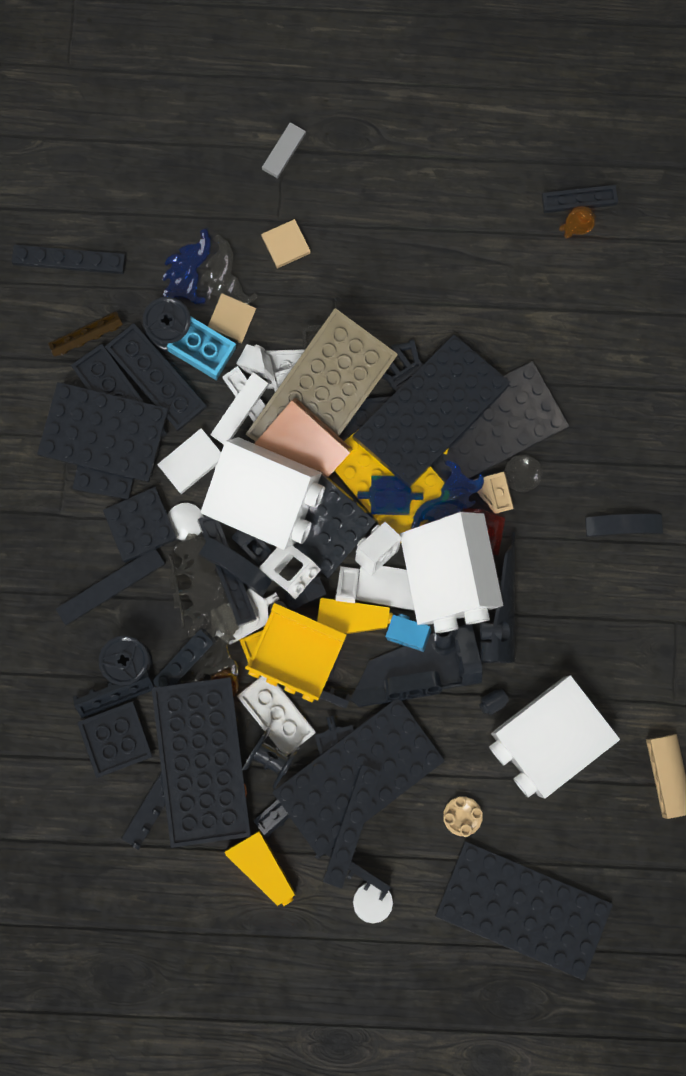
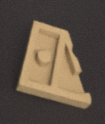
(496, 493)

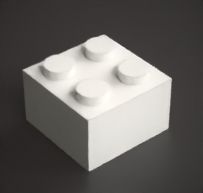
(377, 548)

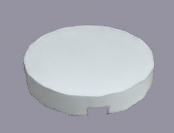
(369, 906)

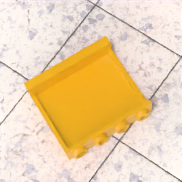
(295, 653)

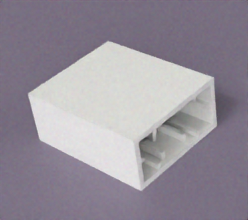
(262, 493)
(451, 571)
(553, 738)

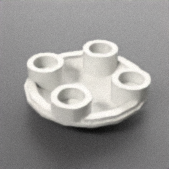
(184, 520)

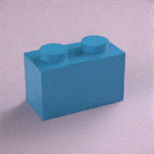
(408, 632)

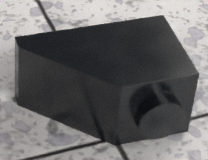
(252, 546)
(310, 594)

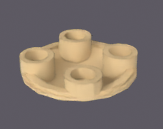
(462, 816)

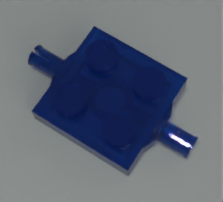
(389, 496)

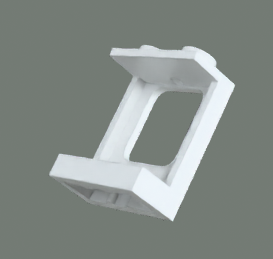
(279, 559)

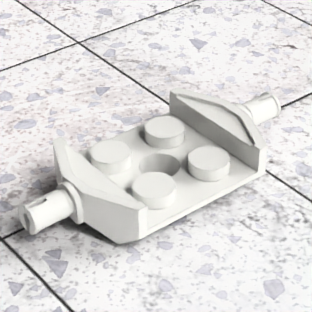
(260, 608)

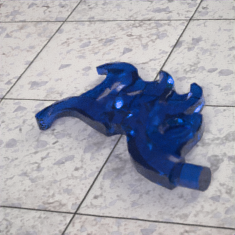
(183, 271)
(453, 497)

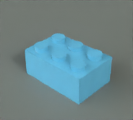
(203, 349)

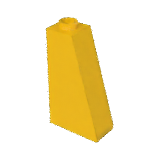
(352, 617)
(259, 863)

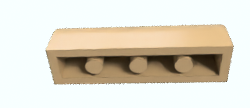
(668, 774)

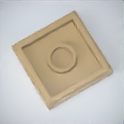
(285, 243)
(231, 318)

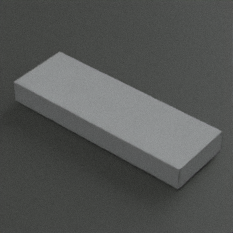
(284, 150)

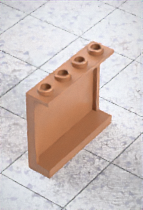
(304, 439)

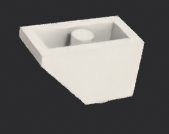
(257, 361)

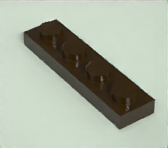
(81, 336)

